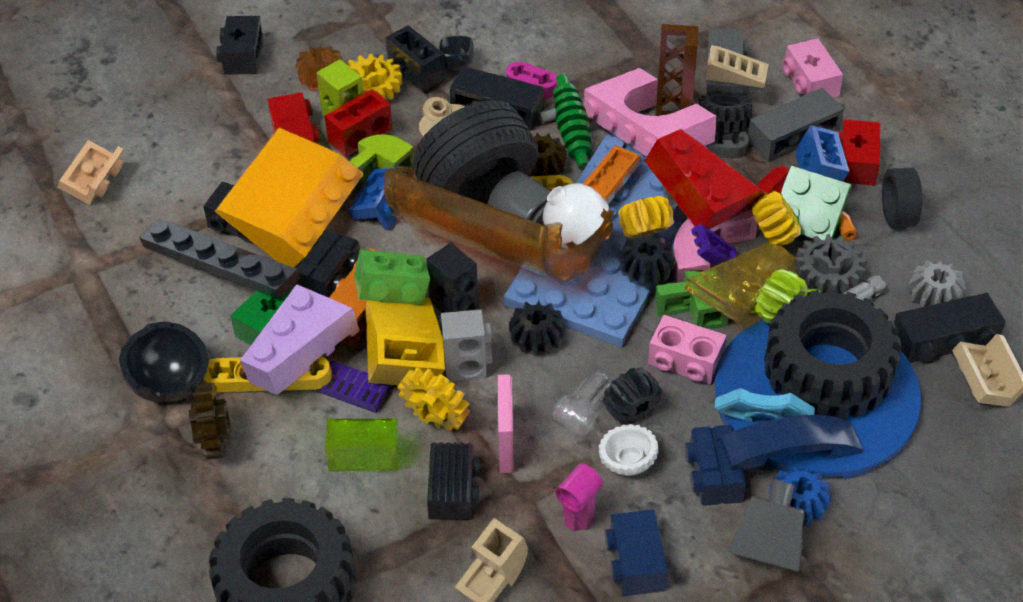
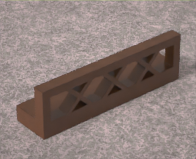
(687, 69)

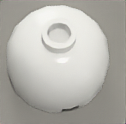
(577, 209)

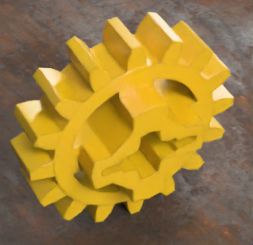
(378, 75)
(433, 399)

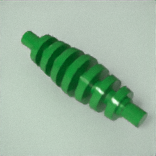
(572, 121)

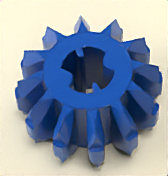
(809, 492)

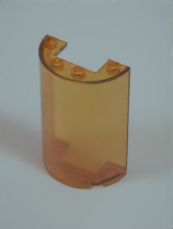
(491, 229)

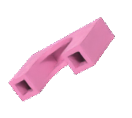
(616, 108)

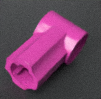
(578, 497)

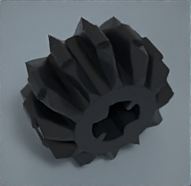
(646, 259)
(536, 327)
(632, 395)

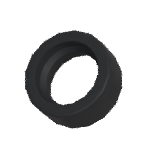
(902, 197)

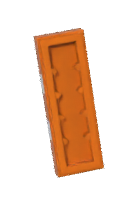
(613, 172)

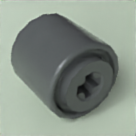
(520, 196)

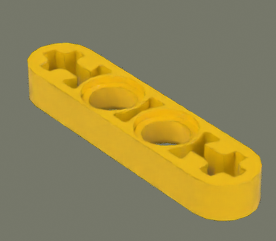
(228, 365)

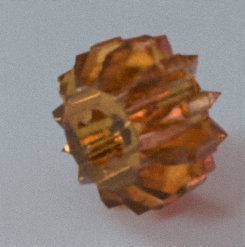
(314, 61)

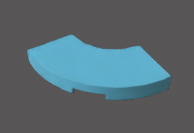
(746, 405)

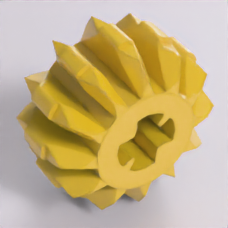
(646, 216)
(776, 219)

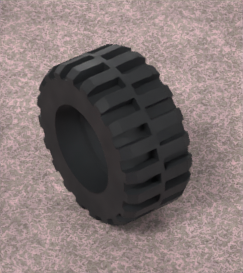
(839, 322)
(279, 531)

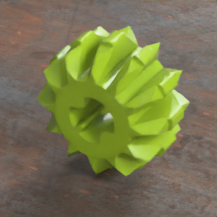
(778, 291)

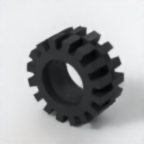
(731, 110)

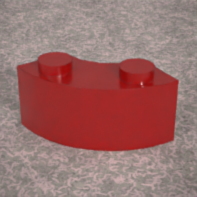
(292, 114)

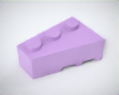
(295, 338)

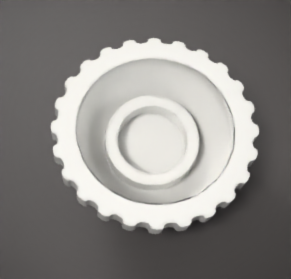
(628, 449)

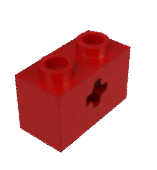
(861, 150)

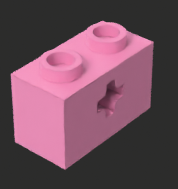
(812, 68)

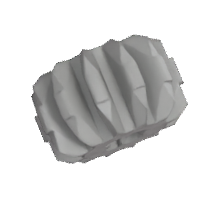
(936, 284)

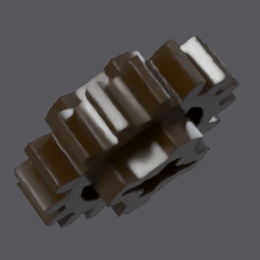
(210, 421)

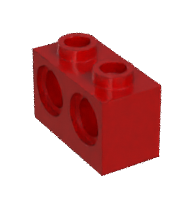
(357, 120)

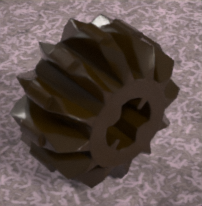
(550, 156)

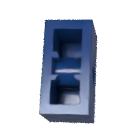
(822, 153)

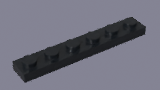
(220, 258)

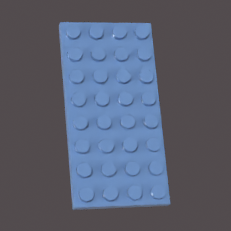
(602, 299)

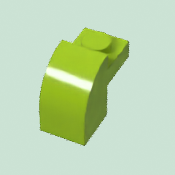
(380, 153)

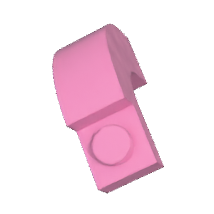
(737, 229)

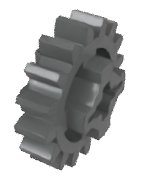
(830, 264)

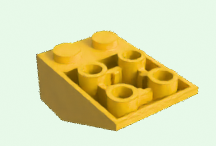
(401, 340)

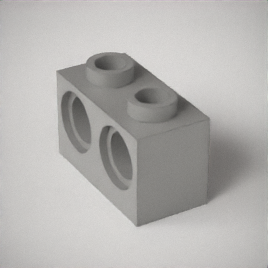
(465, 345)

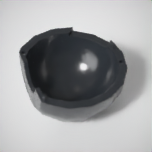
(164, 362)

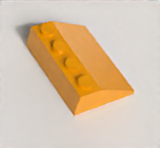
(289, 196)

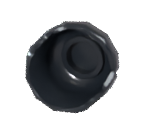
(457, 52)

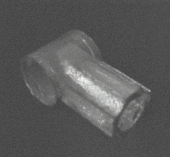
(581, 409)

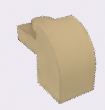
(498, 563)

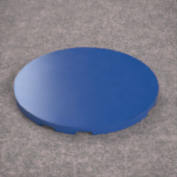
(880, 431)

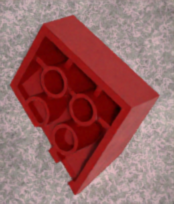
(700, 180)

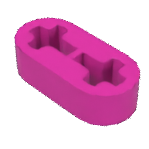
(534, 75)

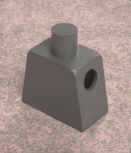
(772, 529)

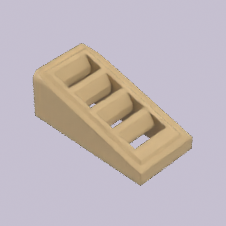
(729, 66)

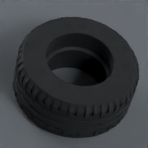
(475, 149)

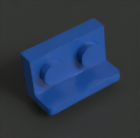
(371, 200)

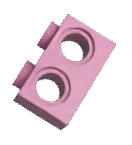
(686, 349)

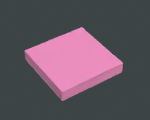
(505, 424)

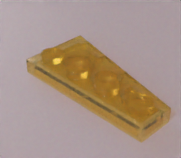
(737, 282)

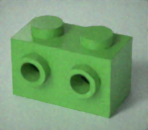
(391, 277)

